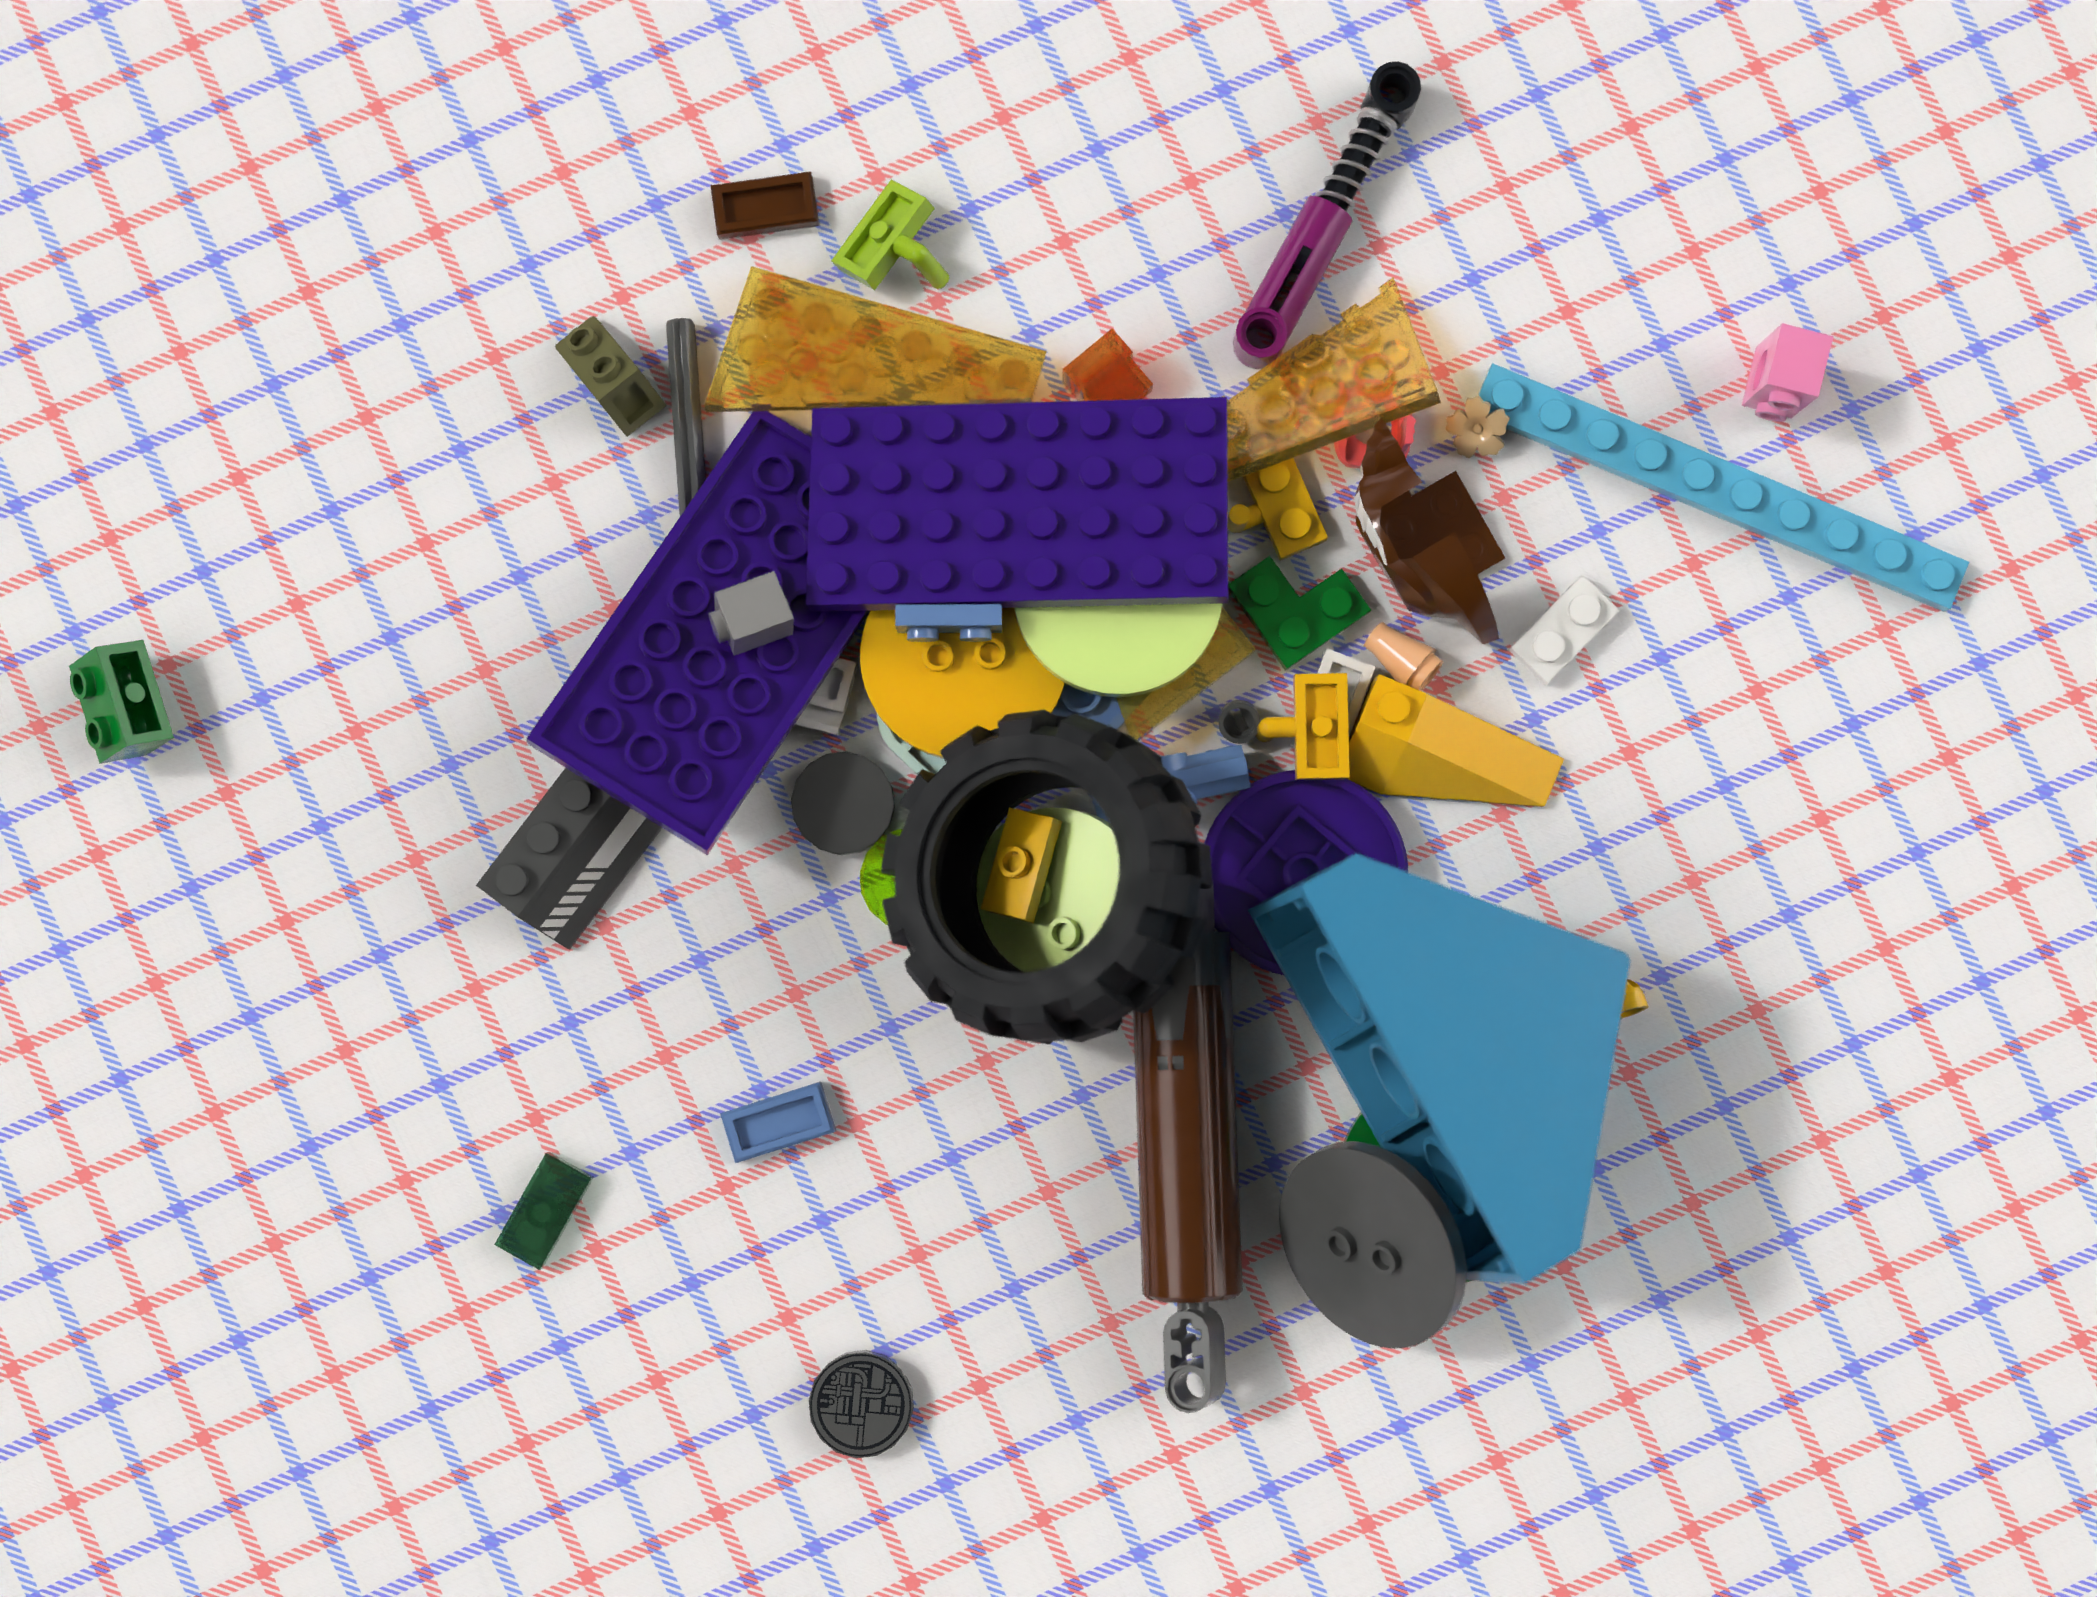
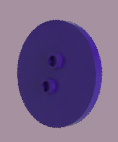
(1284, 834)

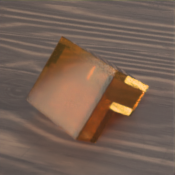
(1106, 372)

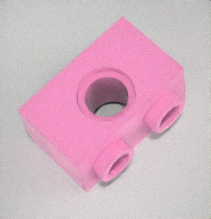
(1787, 372)

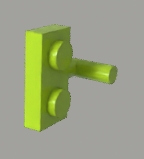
(886, 235)

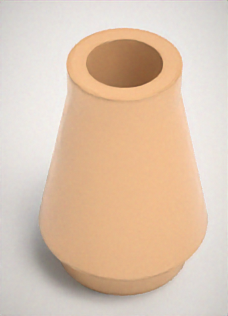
(1403, 656)

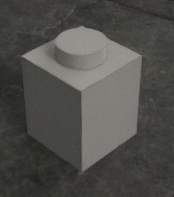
(751, 614)

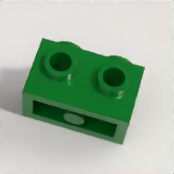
(120, 701)

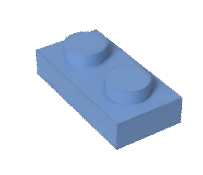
(972, 621)

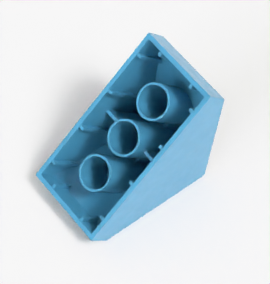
(1465, 1045)

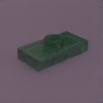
(544, 1210)

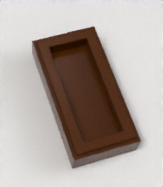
(764, 205)

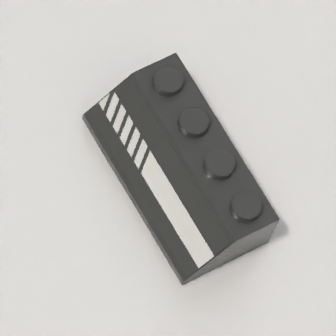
(568, 858)

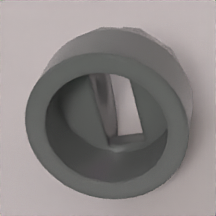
(1229, 727)

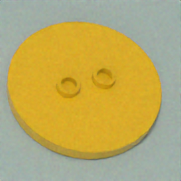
(950, 685)

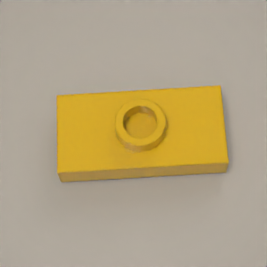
(1021, 865)

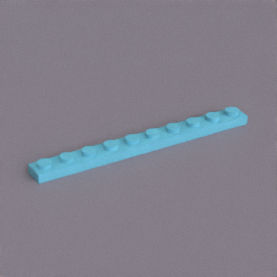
(1724, 489)

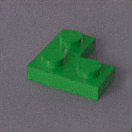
(1292, 623)

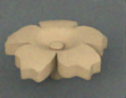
(1477, 428)

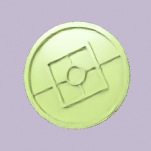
(1118, 647)
(1074, 896)

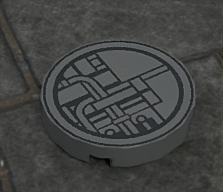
(861, 1404)

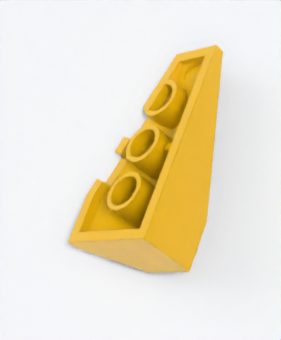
(1433, 750)

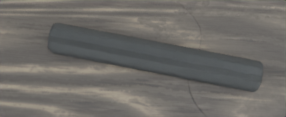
(685, 409)

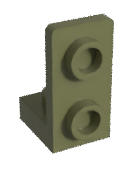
(610, 375)

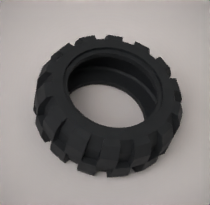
(940, 858)

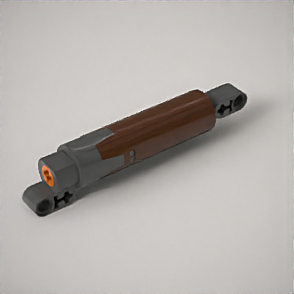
(1190, 1160)

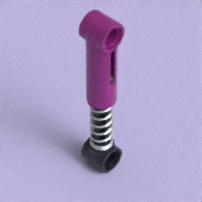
(1324, 218)

